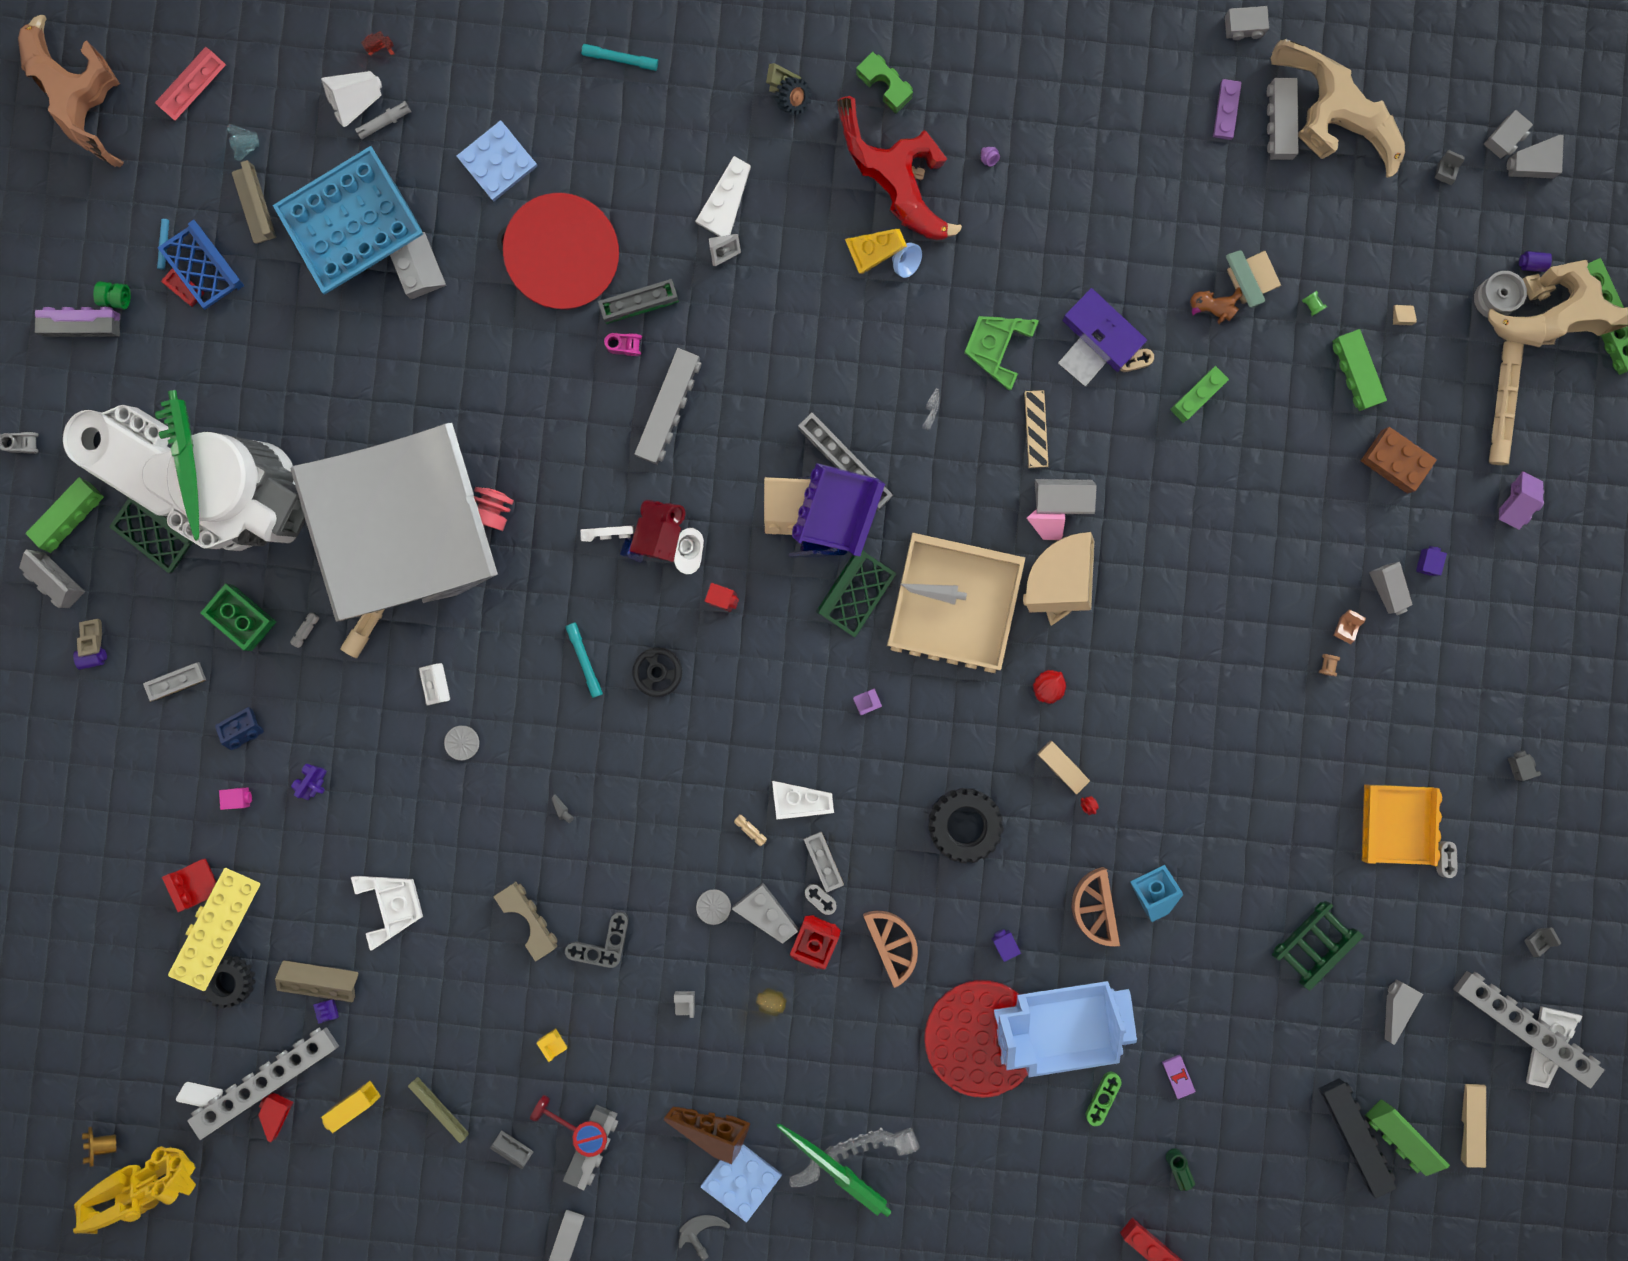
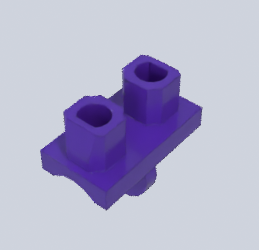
(311, 782)

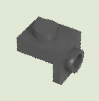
(1448, 167)
(1541, 941)

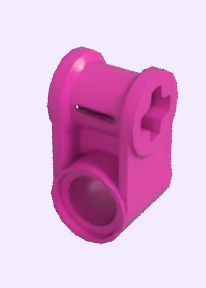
(625, 344)

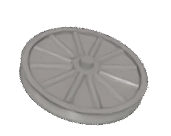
(461, 742)
(713, 907)

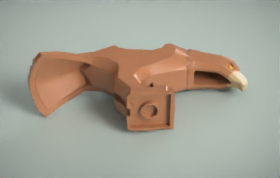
(68, 92)

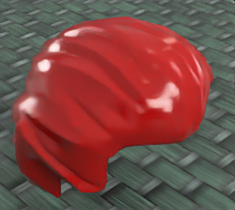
(1049, 686)

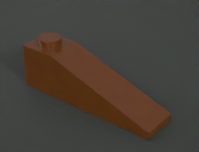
(714, 1134)

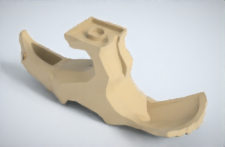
(1341, 104)
(1581, 312)

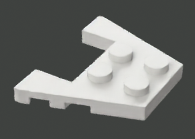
(397, 904)

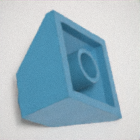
(1157, 892)

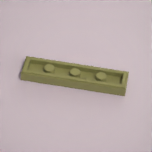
(438, 1109)

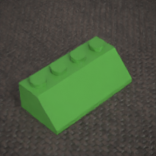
(1406, 1139)

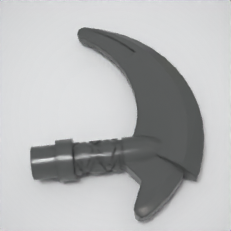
(694, 1226)

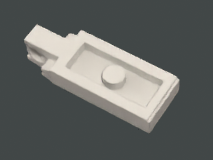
(605, 533)

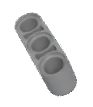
(567, 1236)

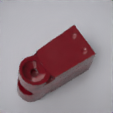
(658, 530)

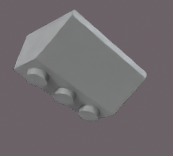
(418, 268)
(50, 579)

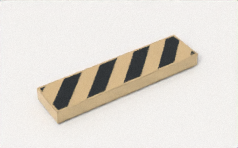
(1036, 429)

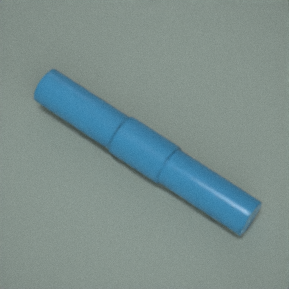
(163, 238)

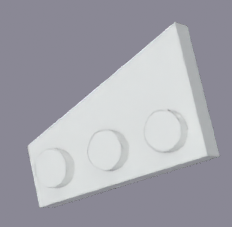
(800, 801)

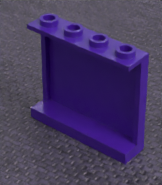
(838, 509)

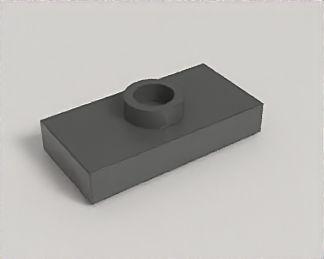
(511, 1149)

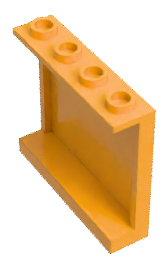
(1401, 824)

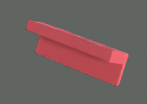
(190, 83)

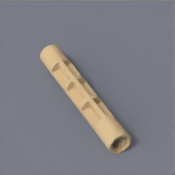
(1506, 403)
(359, 635)

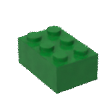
(238, 617)

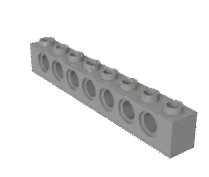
(1586, 1074)
(203, 1125)

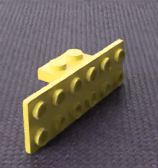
(214, 929)

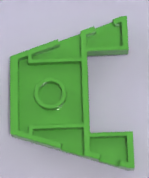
(990, 342)

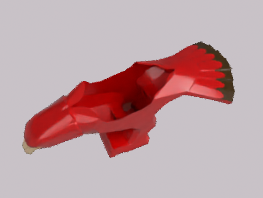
(894, 173)

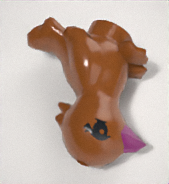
(1221, 307)

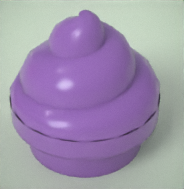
(989, 156)

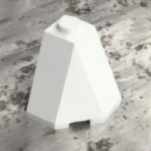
(351, 94)

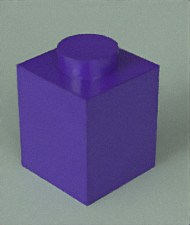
(1431, 561)
(1005, 945)

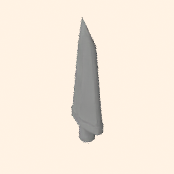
(939, 592)

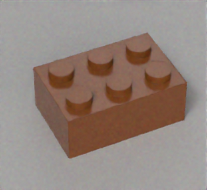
(1398, 460)

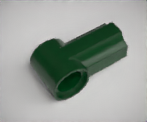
(1180, 1170)

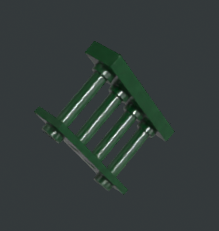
(1324, 964)

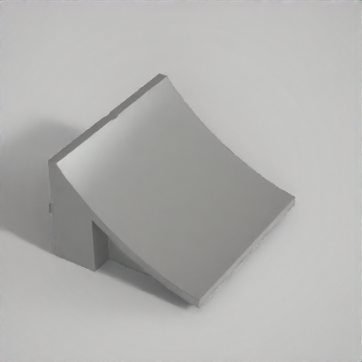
(394, 523)

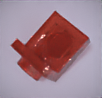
(377, 41)

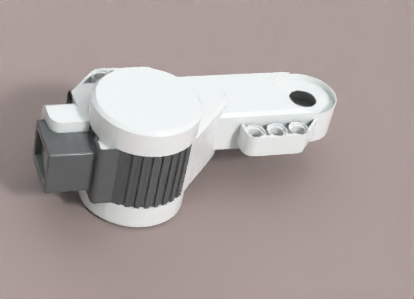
(241, 482)

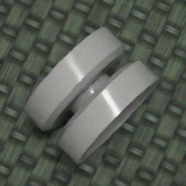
(1501, 292)

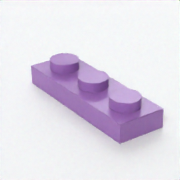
(1227, 109)

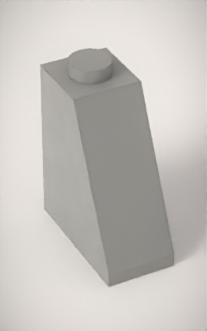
(1539, 160)
(1392, 587)

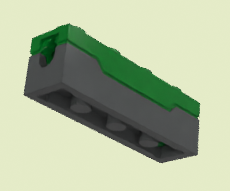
(638, 301)

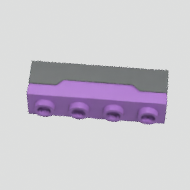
(77, 323)

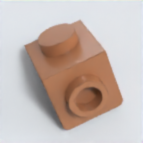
(1348, 626)

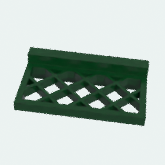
(162, 520)
(840, 586)

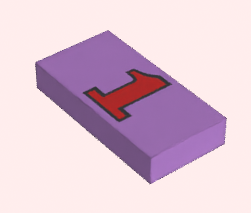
(1178, 1076)

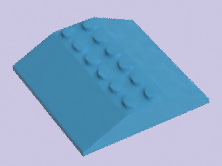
(348, 220)

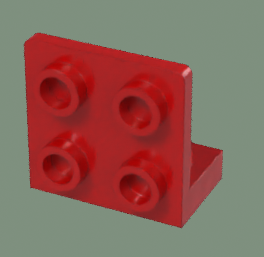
(190, 885)

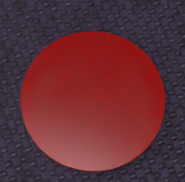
(560, 251)
(964, 1039)

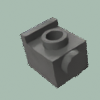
(1523, 766)

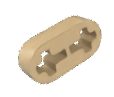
(1139, 364)

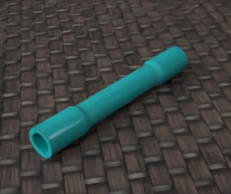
(640, 61)
(576, 640)

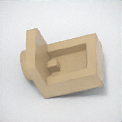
(1535, 289)

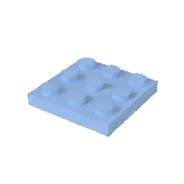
(497, 161)
(742, 1183)

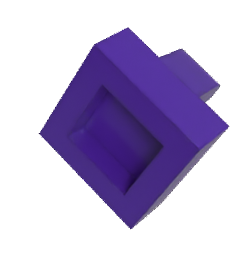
(326, 1010)

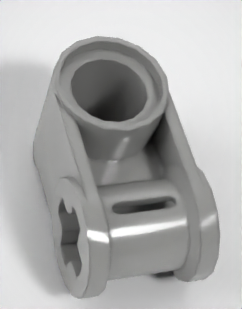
(21, 442)

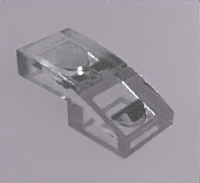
(932, 405)

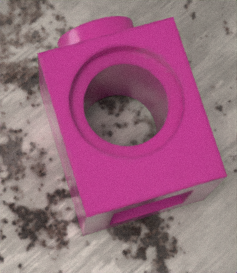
(235, 798)

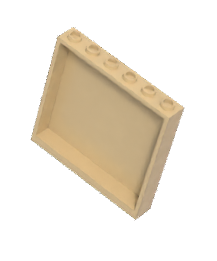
(973, 628)

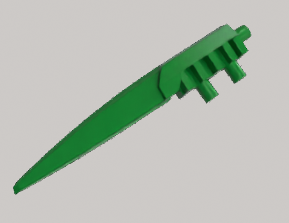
(182, 451)
(843, 1175)

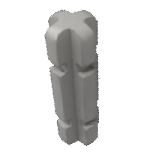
(304, 630)

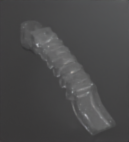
(903, 1141)

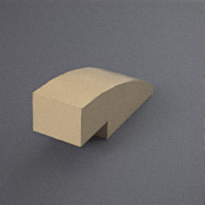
(1063, 767)

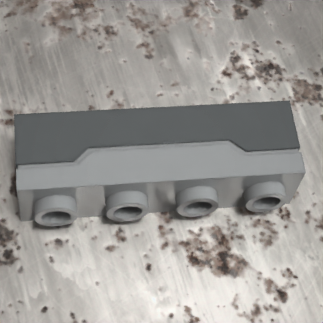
(581, 1167)

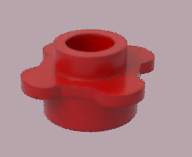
(1089, 805)

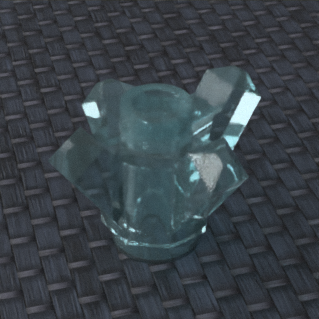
(242, 141)

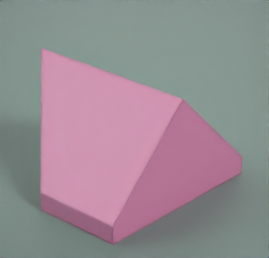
(1048, 525)

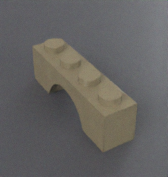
(514, 900)

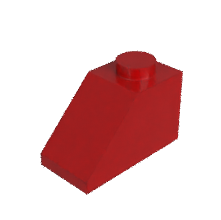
(273, 1114)

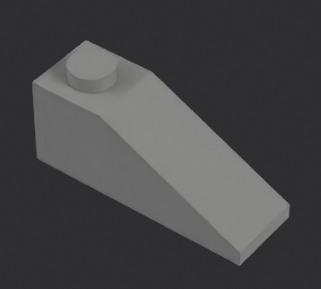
(1399, 1008)

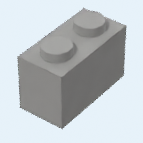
(1246, 22)
(1507, 135)

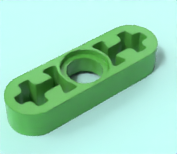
(1092, 1109)

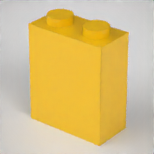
(350, 1107)

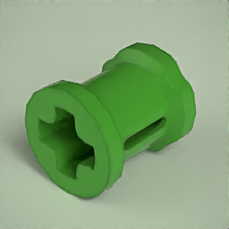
(1314, 303)

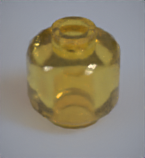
(771, 1002)

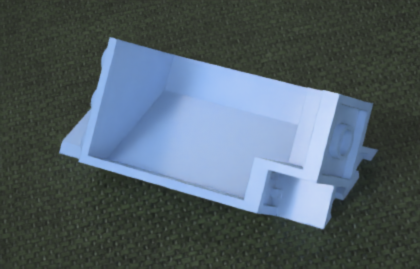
(1066, 1029)

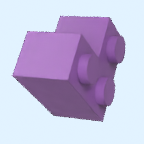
(1523, 502)

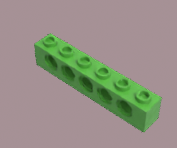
(1612, 344)

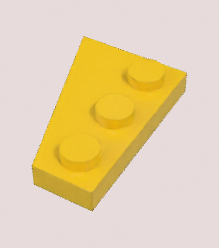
(875, 248)

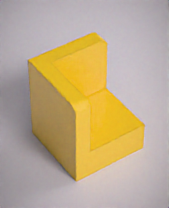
(551, 1045)

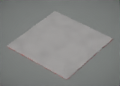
(1082, 362)

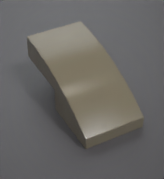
(90, 637)

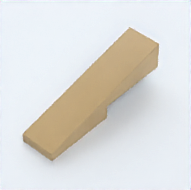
(1474, 1122)

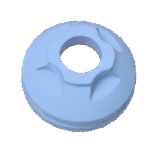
(909, 262)

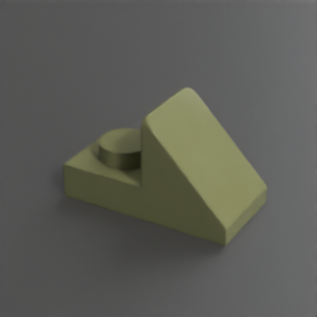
(776, 75)

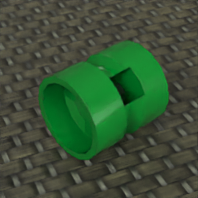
(112, 295)

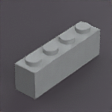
(1283, 118)

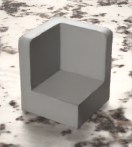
(684, 1003)

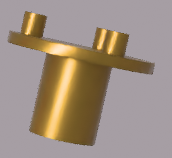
(98, 1145)

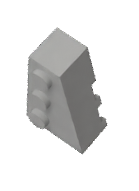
(766, 913)

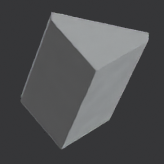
(1065, 496)

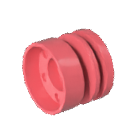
(490, 507)

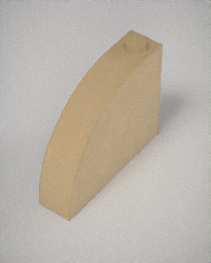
(1062, 576)

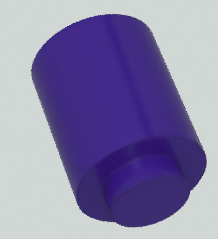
(1535, 261)
(90, 660)

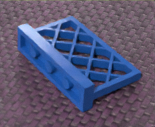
(211, 253)

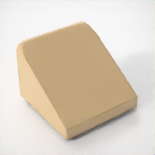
(1404, 315)

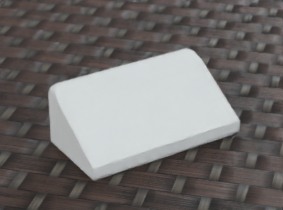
(434, 684)
(197, 1094)

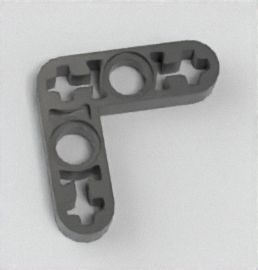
(608, 949)

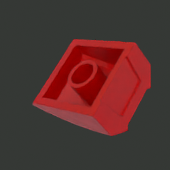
(815, 942)

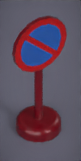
(588, 1137)

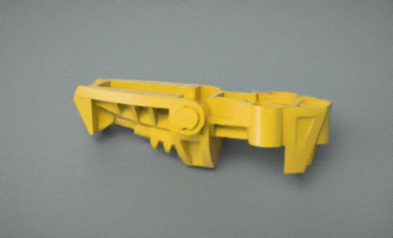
(136, 1190)

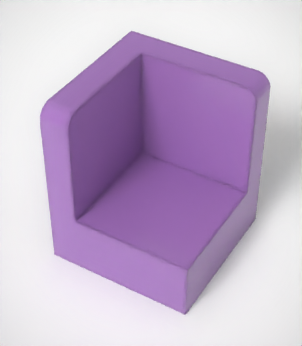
(867, 701)

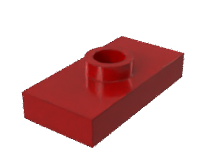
(175, 284)

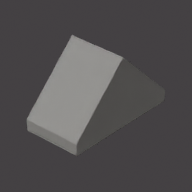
(724, 248)

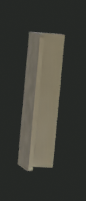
(253, 203)
(316, 981)

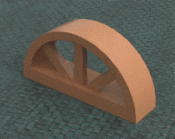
(1107, 907)
(882, 948)

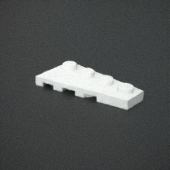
(722, 206)
(1541, 1068)

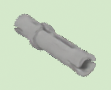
(383, 120)

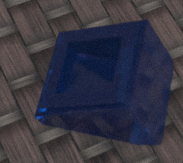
(626, 553)

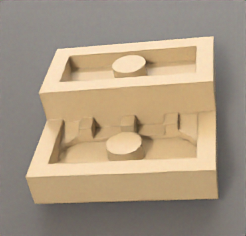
(1262, 271)

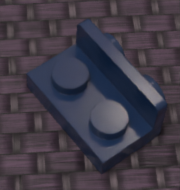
(238, 729)

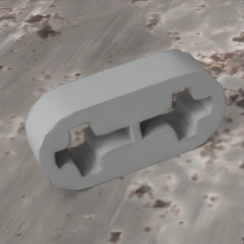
(1447, 859)
(817, 902)

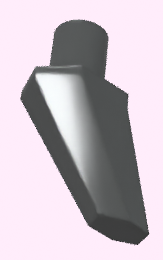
(561, 810)

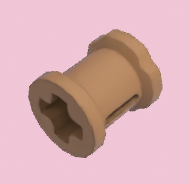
(1329, 665)

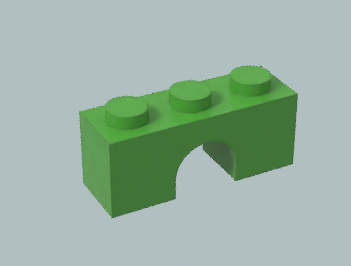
(874, 70)
(1199, 394)

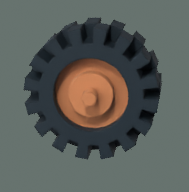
(793, 95)

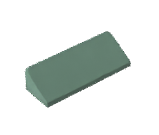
(1245, 278)

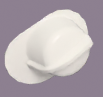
(689, 551)

